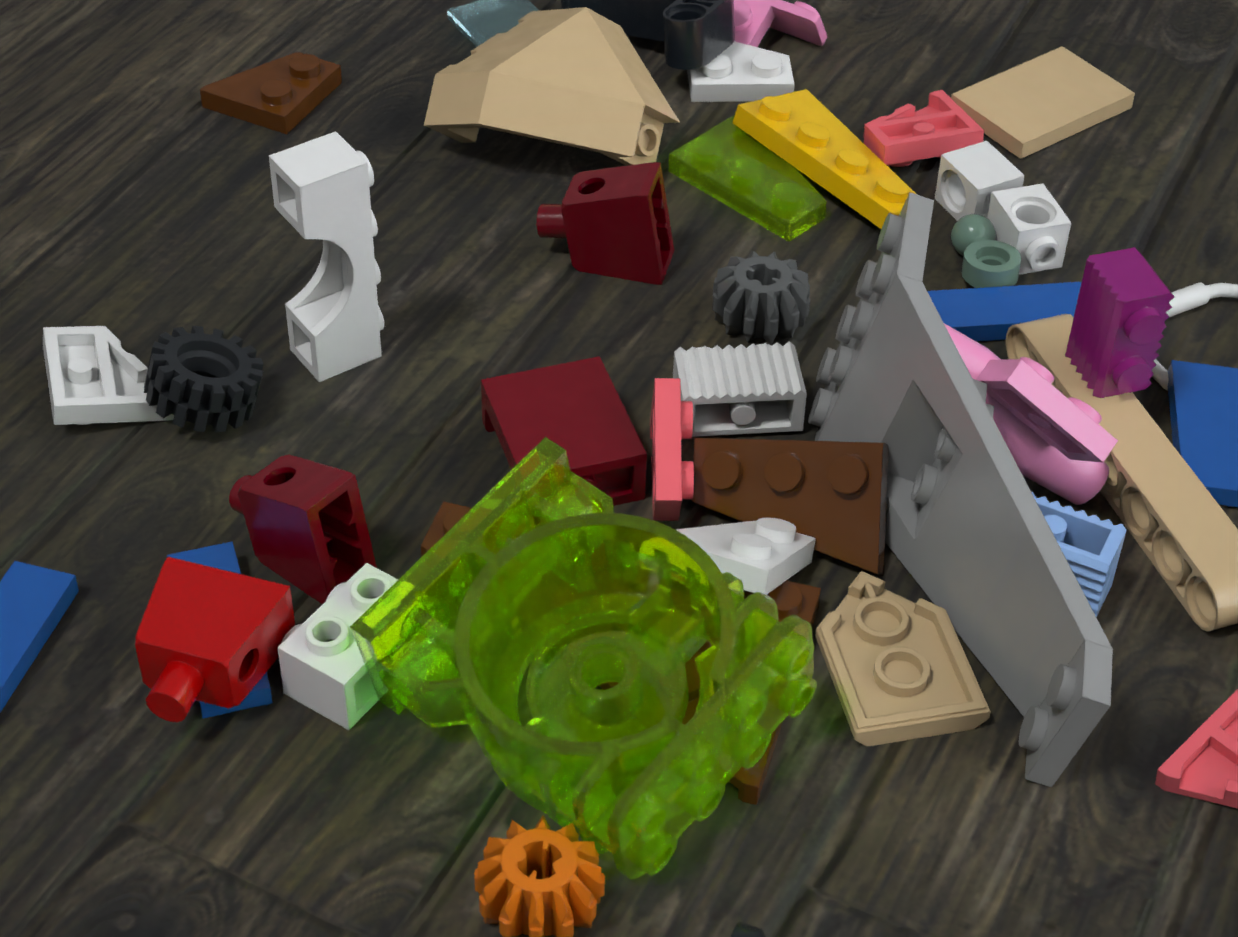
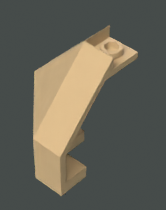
(556, 81)

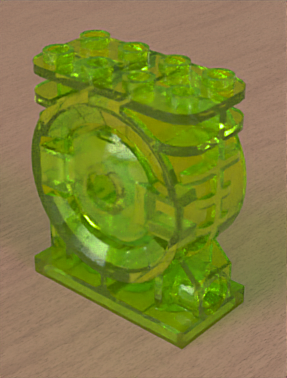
(588, 601)

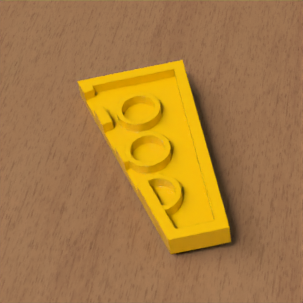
(825, 151)

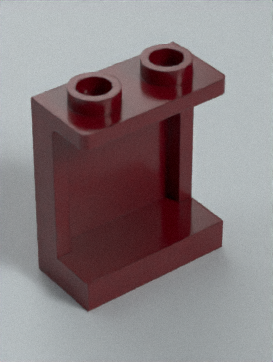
(577, 411)

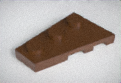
(819, 486)

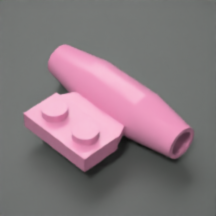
(1048, 434)

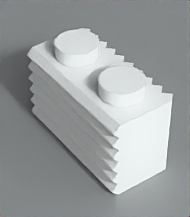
(742, 388)

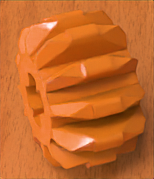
(539, 881)

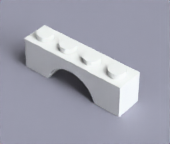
(327, 197)

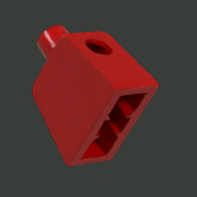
(208, 636)

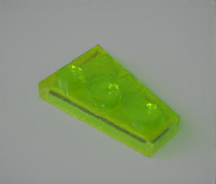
(749, 180)

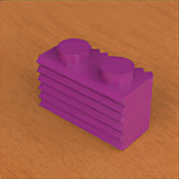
(1118, 322)

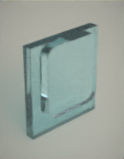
(487, 18)

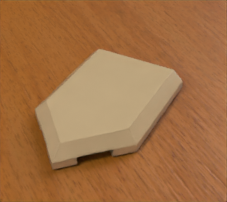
(898, 666)

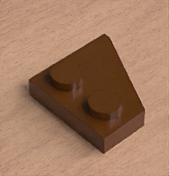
(276, 92)

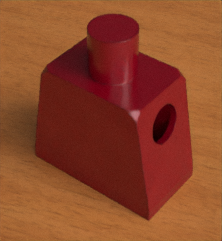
(614, 223)
(305, 523)

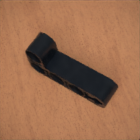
(690, 29)

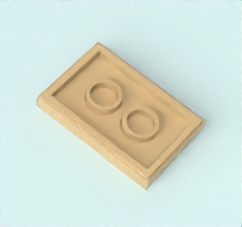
(1043, 101)

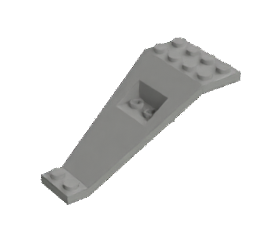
(960, 501)

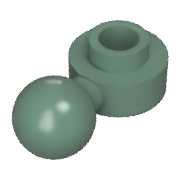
(984, 259)

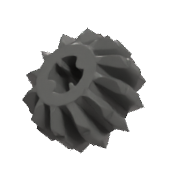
(761, 297)

